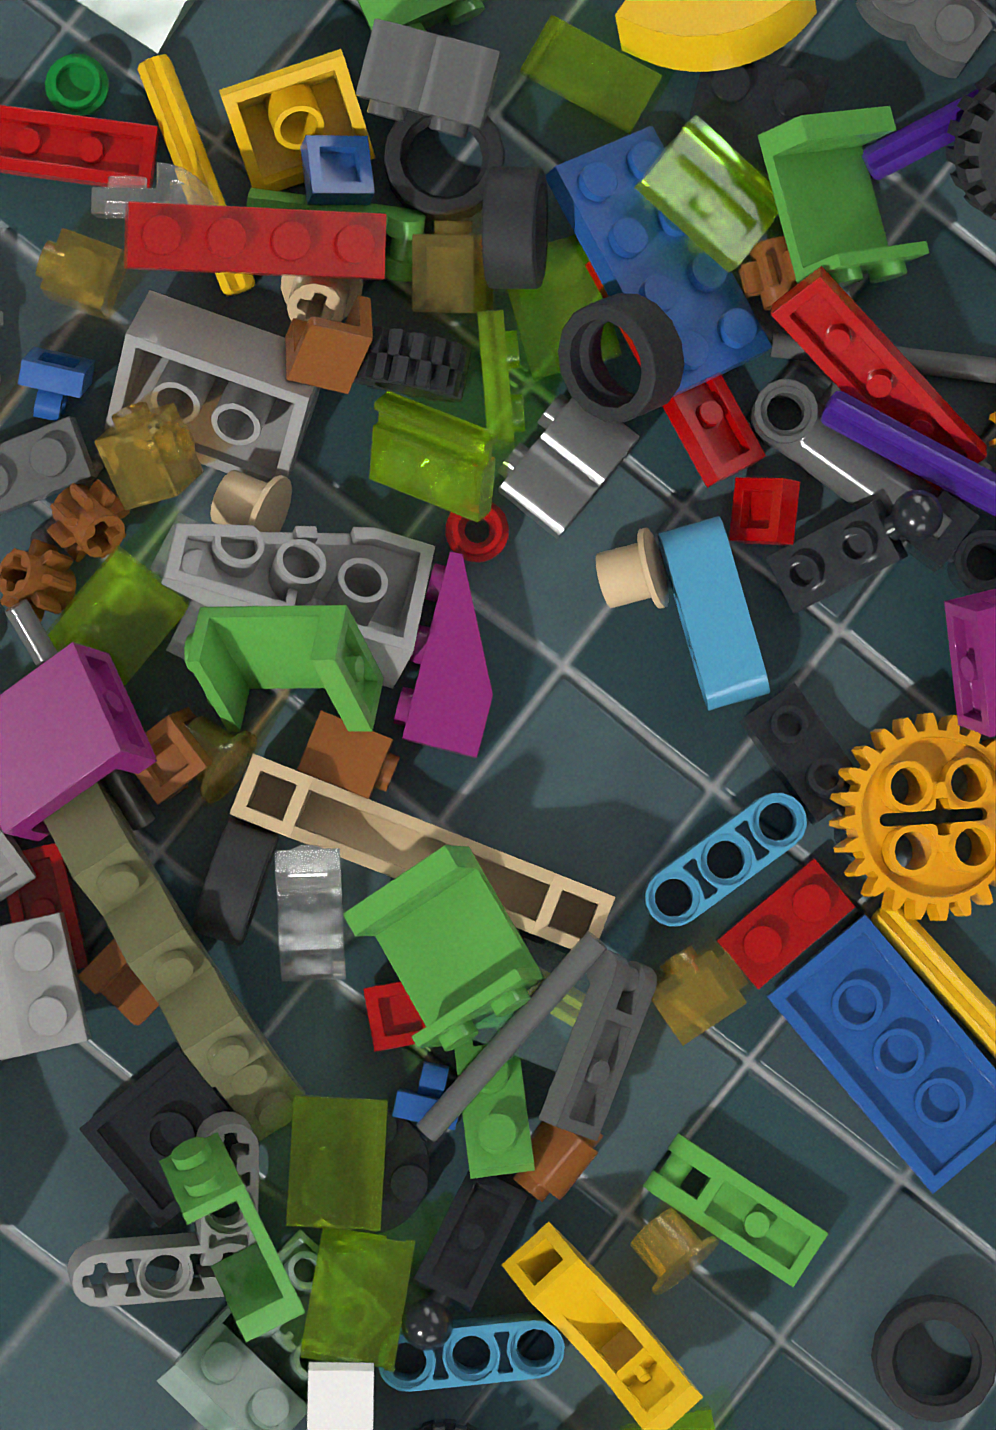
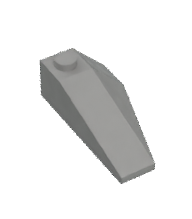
(368, 570)

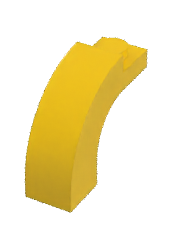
(709, 32)
(602, 1329)

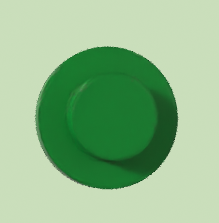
(77, 85)

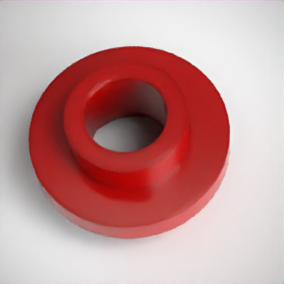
(480, 551)

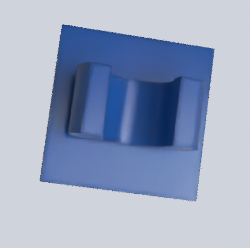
(337, 170)
(56, 378)
(415, 1104)

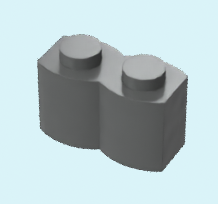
(938, 32)
(428, 76)
(564, 465)

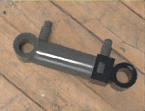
(865, 476)

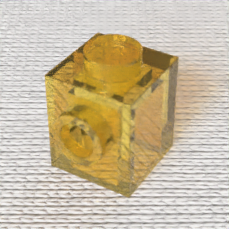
(449, 270)
(81, 273)
(148, 454)
(698, 991)

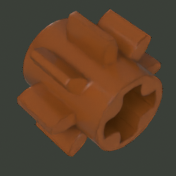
(769, 272)
(88, 520)
(39, 577)

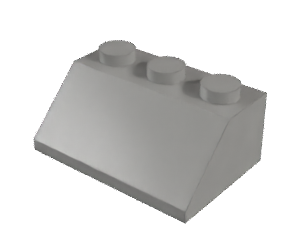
(223, 383)

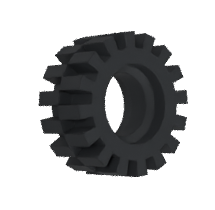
(415, 365)

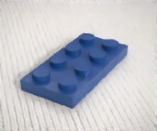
(648, 255)
(893, 1051)

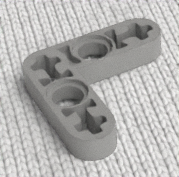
(209, 1242)

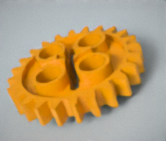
(927, 758)

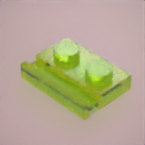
(710, 193)
(545, 310)
(497, 354)
(433, 456)
(120, 613)
(337, 1162)
(357, 1298)

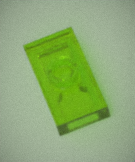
(590, 74)

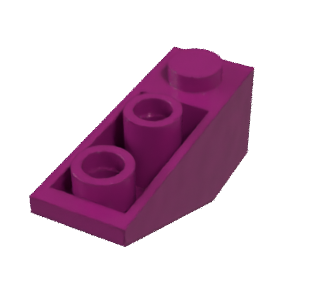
(453, 681)

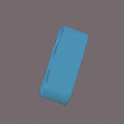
(713, 613)
(755, 851)
(502, 1364)

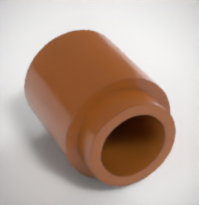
(558, 1161)

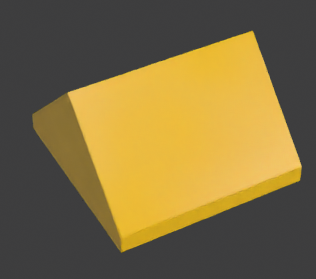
(282, 107)

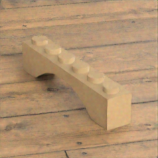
(395, 842)

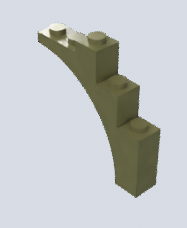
(172, 960)

